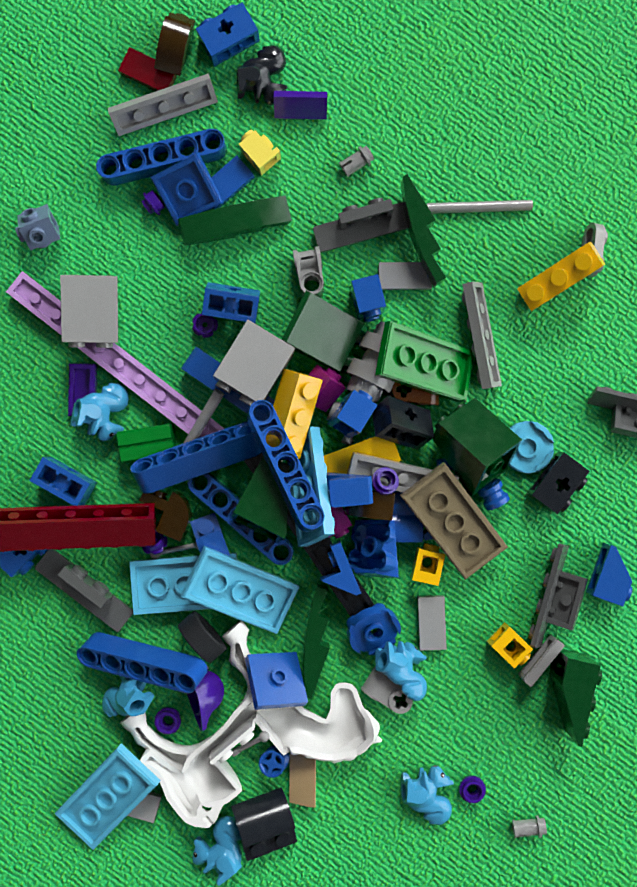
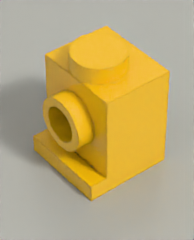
(428, 574)
(518, 654)

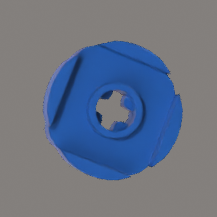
(362, 623)

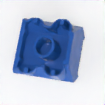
(374, 549)

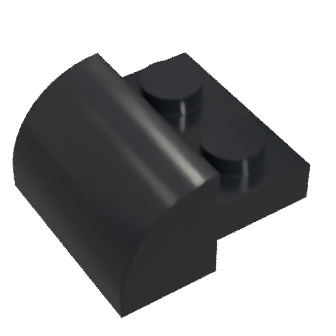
(264, 823)

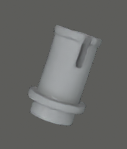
(356, 160)
(529, 827)

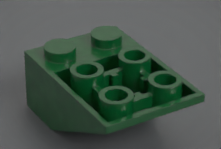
(574, 685)

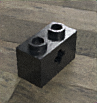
(402, 423)
(545, 489)

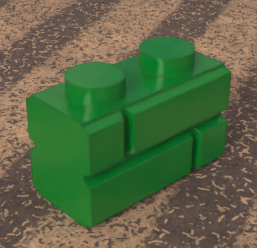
(144, 442)

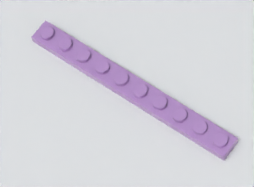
(114, 360)

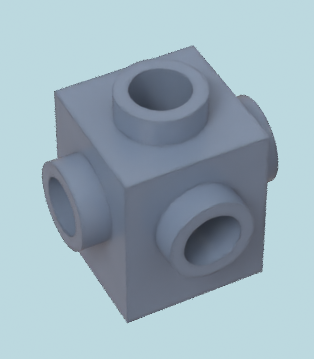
(37, 227)

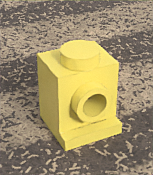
(259, 151)

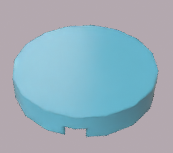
(535, 448)

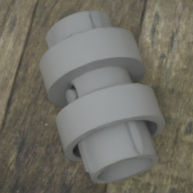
(363, 370)

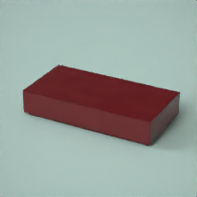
(141, 70)

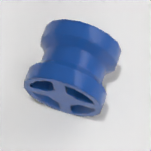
(494, 495)
(270, 766)

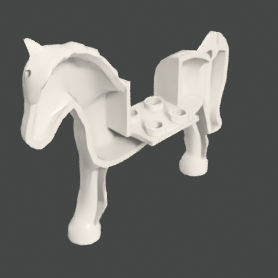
(201, 775)

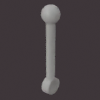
(175, 549)
(263, 736)

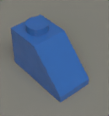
(610, 577)

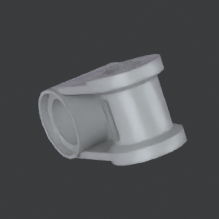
(309, 267)
(383, 690)

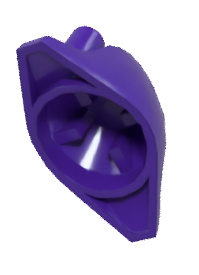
(206, 698)

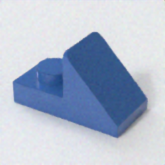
(349, 489)
(209, 534)
(344, 577)

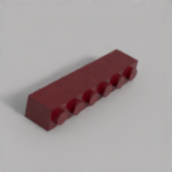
(77, 527)

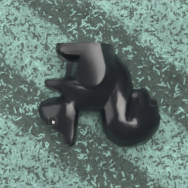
(256, 73)

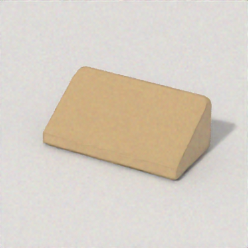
(302, 781)

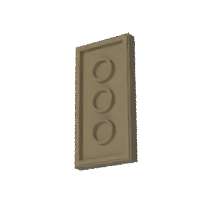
(454, 520)

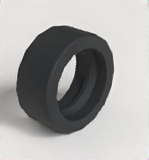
(202, 637)

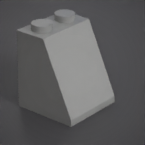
(89, 310)
(253, 363)

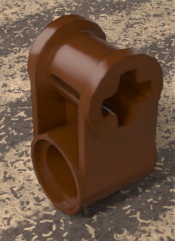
(414, 395)

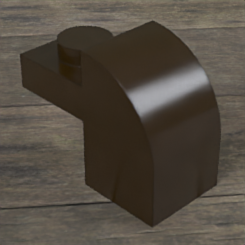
(174, 43)
(381, 508)
(176, 513)

